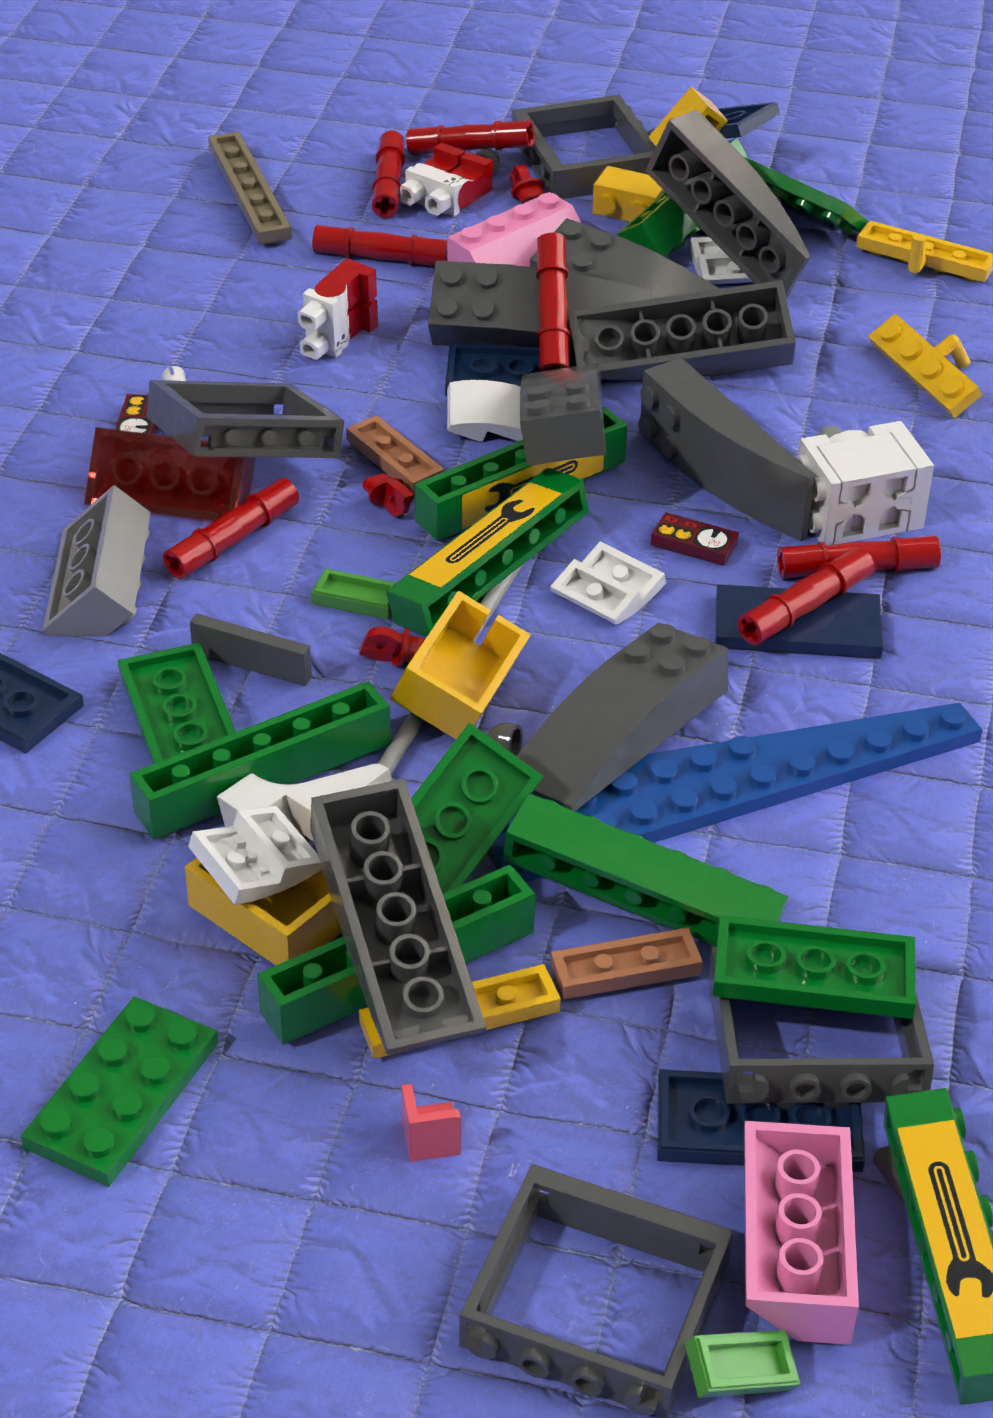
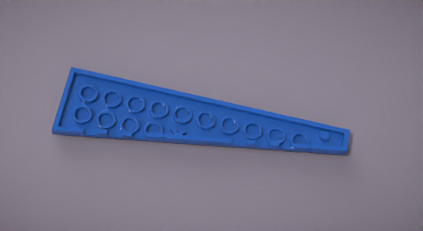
(727, 779)

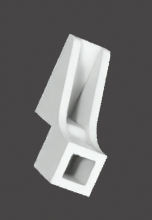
(296, 798)

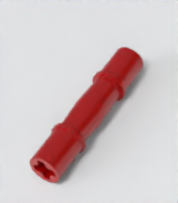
(472, 136)
(387, 184)
(378, 245)
(552, 303)
(230, 528)
(893, 554)
(806, 595)

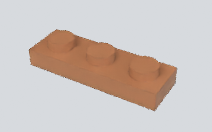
(392, 451)
(626, 963)

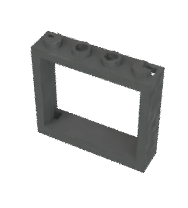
(578, 116)
(242, 419)
(821, 1078)
(617, 1219)

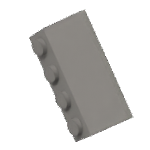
(98, 568)

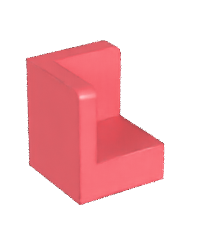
(430, 1129)

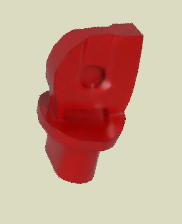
(524, 186)
(388, 492)
(390, 646)

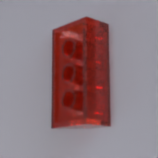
(166, 475)

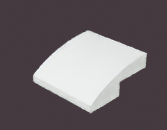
(714, 264)
(483, 407)
(609, 583)
(255, 855)

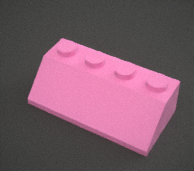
(512, 234)
(801, 1230)

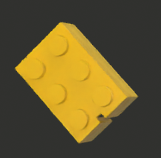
(453, 675)
(271, 926)

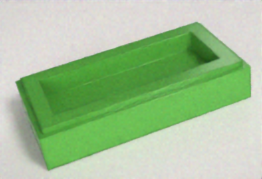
(352, 593)
(742, 1363)

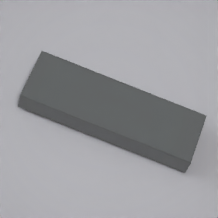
(252, 649)

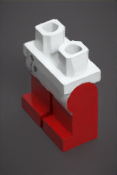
(447, 181)
(338, 309)

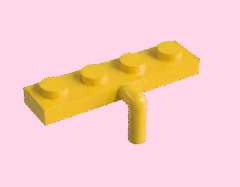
(927, 251)
(928, 364)
(502, 1001)

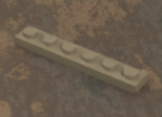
(250, 188)

